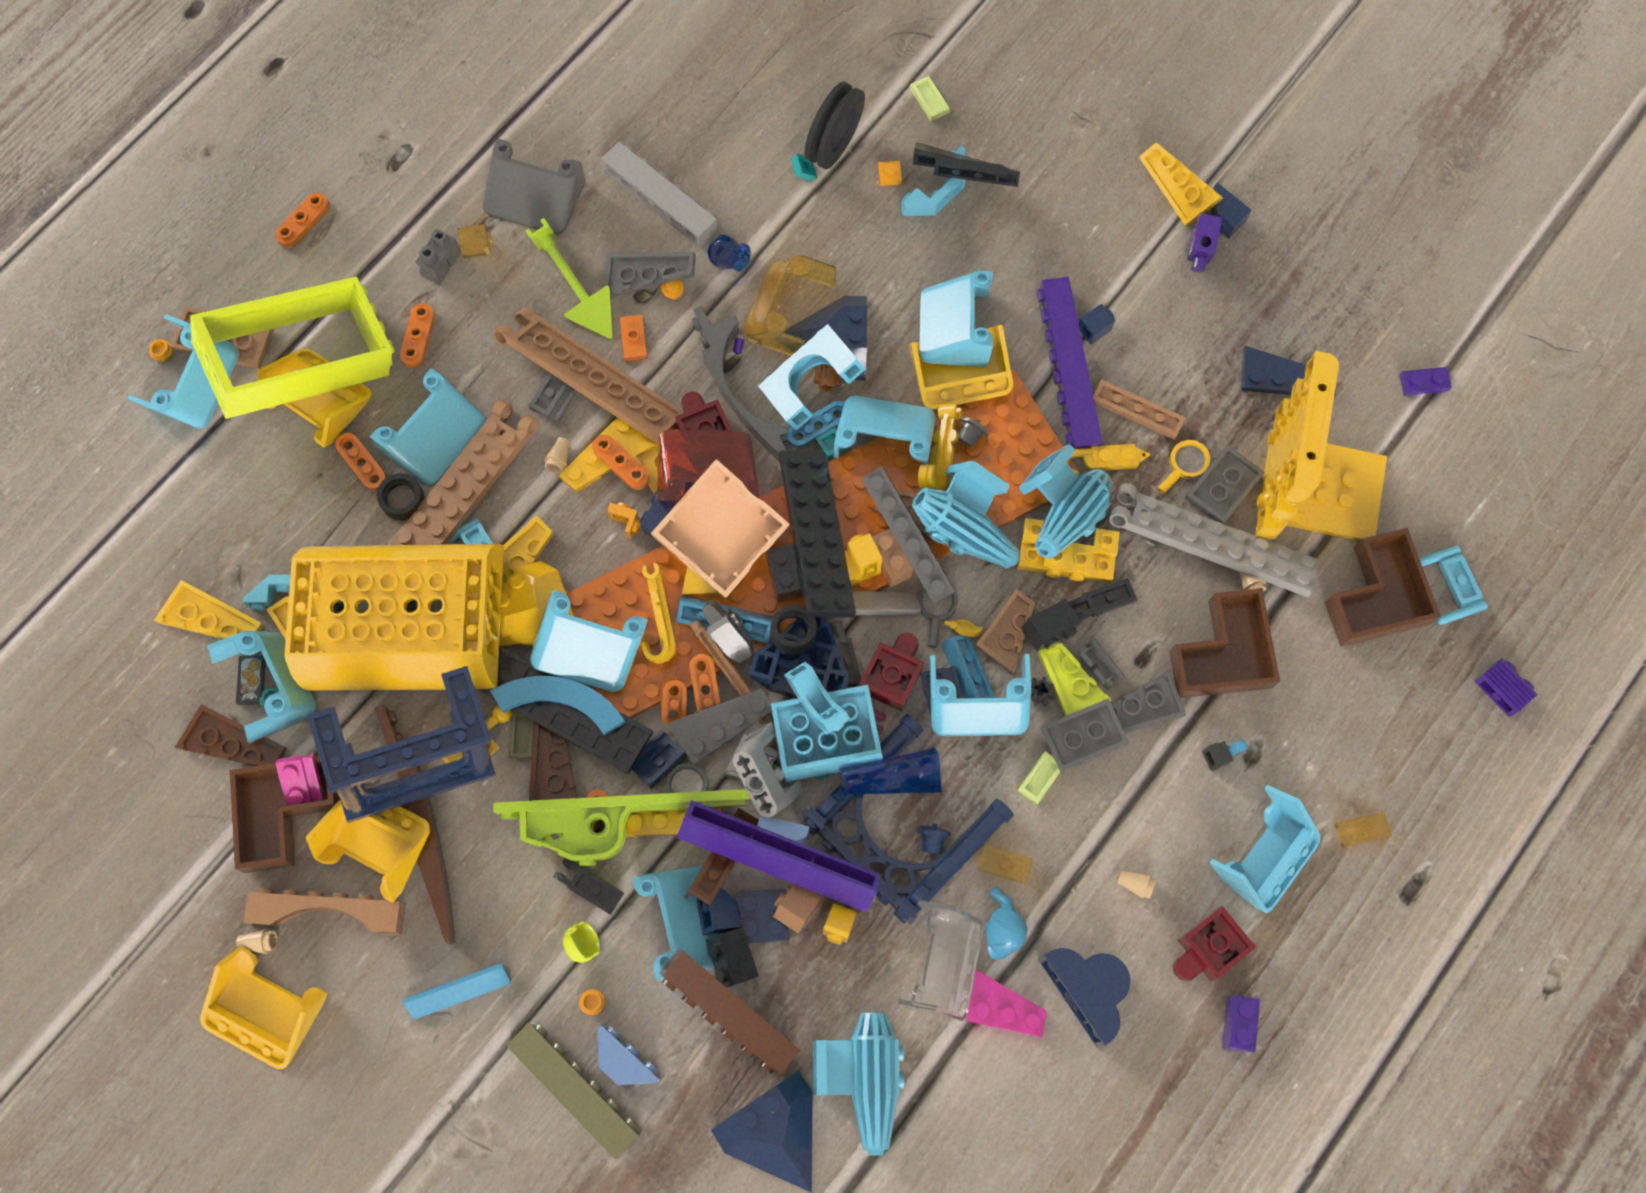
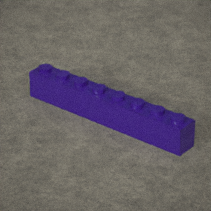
(1070, 363)
(779, 856)

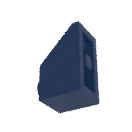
(1232, 211)
(720, 915)

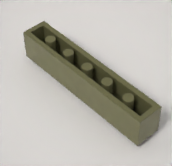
(573, 1090)

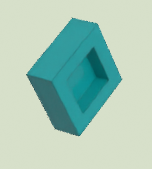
(803, 168)
(826, 442)

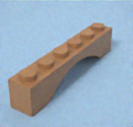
(272, 909)

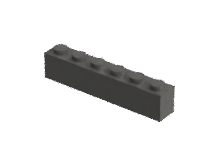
(908, 535)

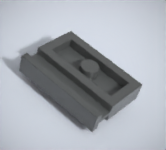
(552, 398)

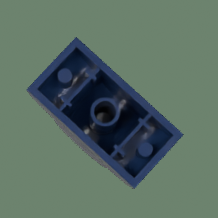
(1090, 989)

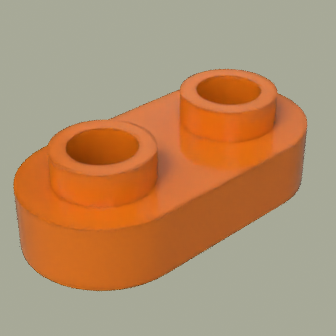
(673, 701)

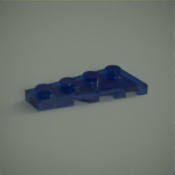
(900, 774)

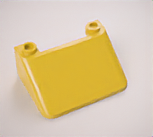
(964, 384)
(326, 411)
(382, 842)
(256, 1011)

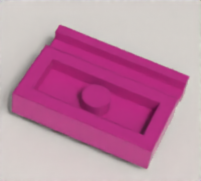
(300, 779)

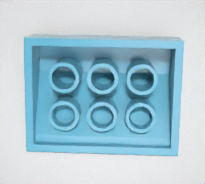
(810, 753)

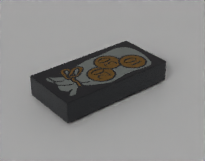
(250, 679)

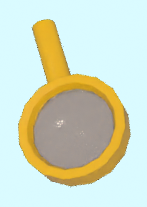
(1187, 461)

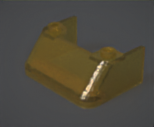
(763, 323)

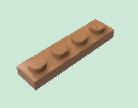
(1138, 409)

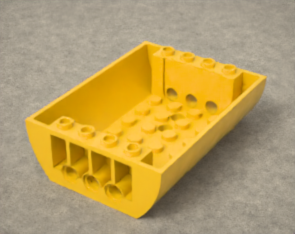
(386, 643)

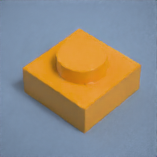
(889, 173)

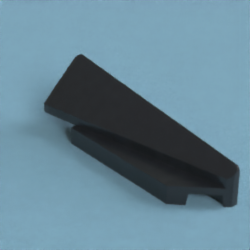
(963, 167)

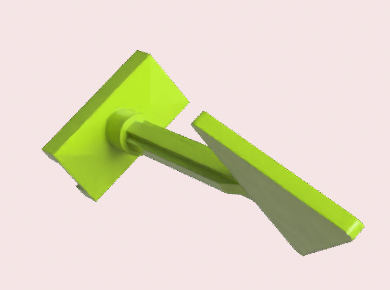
(594, 310)

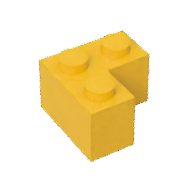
(862, 558)

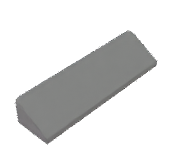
(886, 603)

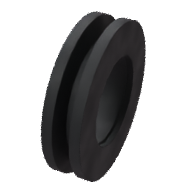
(834, 125)

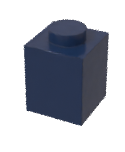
(1096, 323)

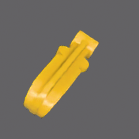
(933, 474)
(662, 617)

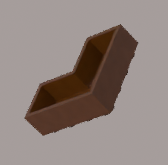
(1395, 592)
(1238, 657)
(264, 821)

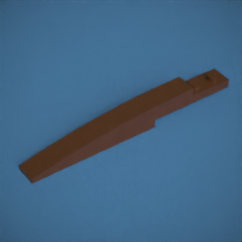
(431, 856)

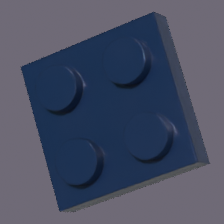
(757, 916)

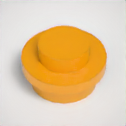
(673, 289)
(160, 350)
(592, 1002)

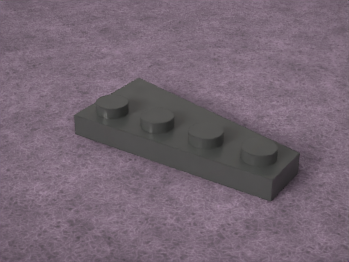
(646, 269)
(1150, 705)
(715, 726)

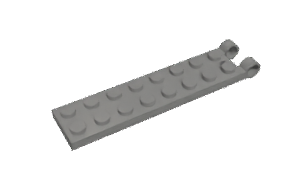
(1215, 541)

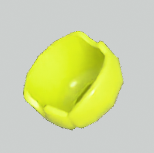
(581, 942)

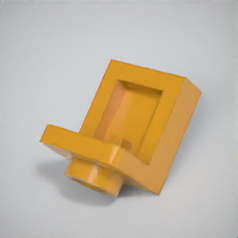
(624, 514)

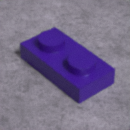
(1425, 381)

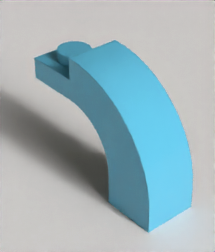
(815, 699)

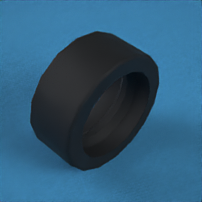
(390, 483)
(785, 645)

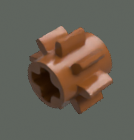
(827, 378)

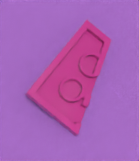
(1002, 1008)

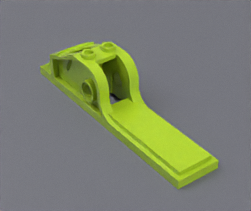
(575, 819)

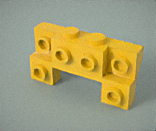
(1076, 561)

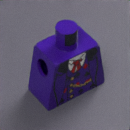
(1203, 241)

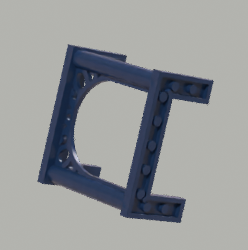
(348, 771)

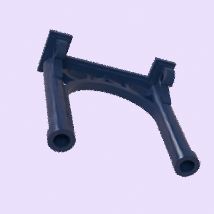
(941, 868)

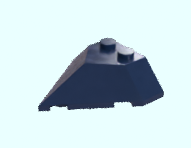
(846, 318)
(772, 664)
(774, 1132)

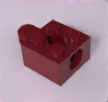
(700, 415)
(894, 671)
(1212, 947)

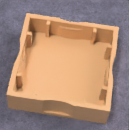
(719, 529)

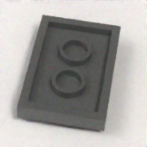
(1224, 485)
(1084, 735)

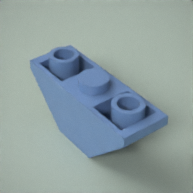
(622, 1061)

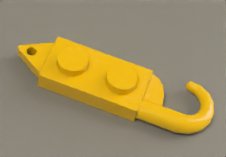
(1110, 457)

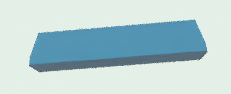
(755, 623)
(971, 676)
(457, 991)

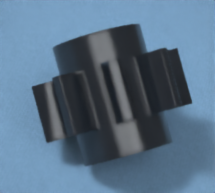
(1046, 691)

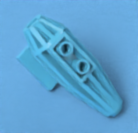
(1075, 501)
(960, 517)
(868, 1072)

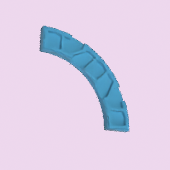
(559, 691)

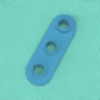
(823, 417)

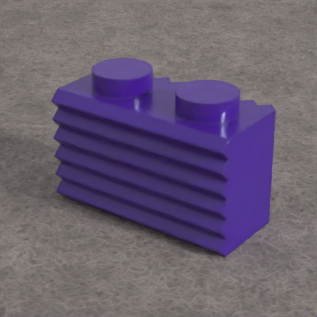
(1506, 687)

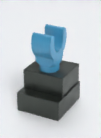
(1221, 755)

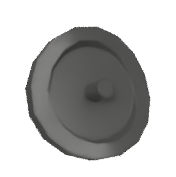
(971, 431)

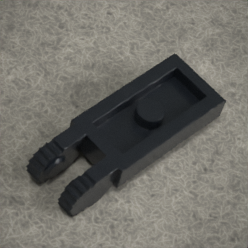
(1105, 599)
(591, 887)

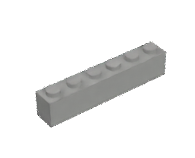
(660, 194)

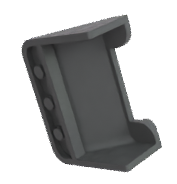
(530, 193)

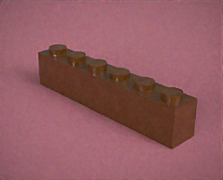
(729, 1011)

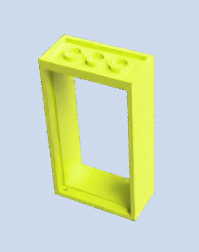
(282, 311)

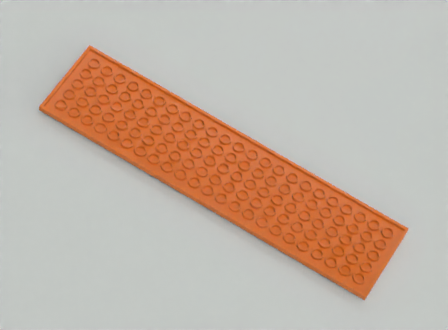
(1014, 447)

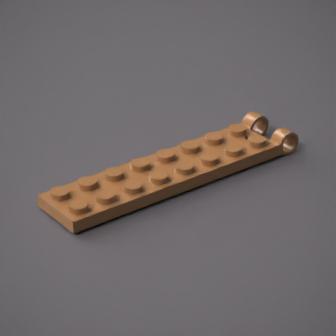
(589, 374)
(467, 479)

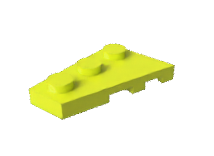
(1071, 683)

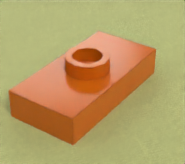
(633, 338)

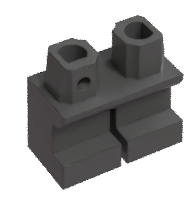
(438, 256)

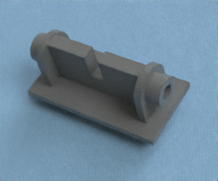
(1100, 663)

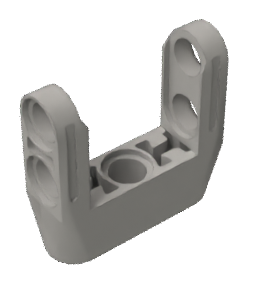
(752, 762)

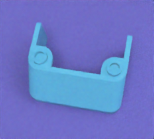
(193, 398)
(282, 708)
(980, 715)
(1276, 855)

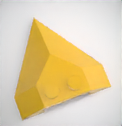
(525, 601)

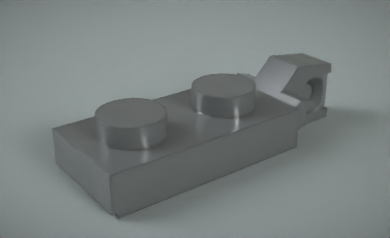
(847, 653)

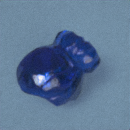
(728, 253)

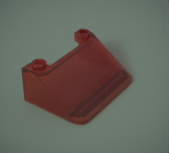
(689, 453)

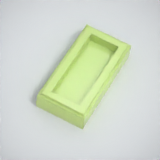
(929, 98)
(1039, 778)

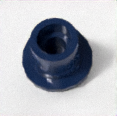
(932, 838)

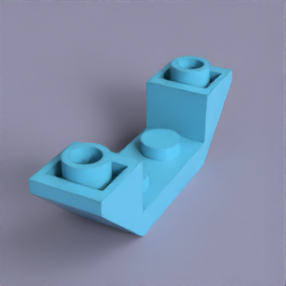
(921, 205)
(264, 593)

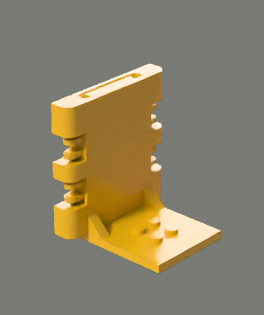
(1312, 481)

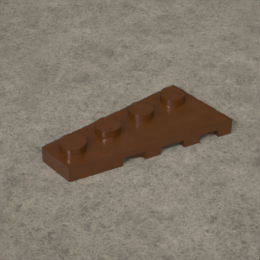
(223, 738)
(550, 767)

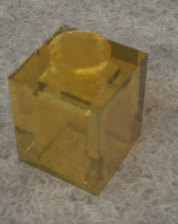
(474, 241)

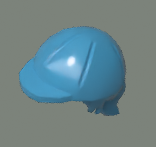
(1006, 927)

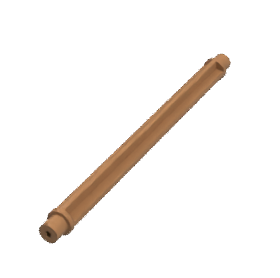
(727, 668)

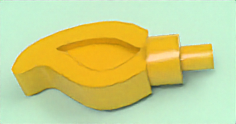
(964, 627)

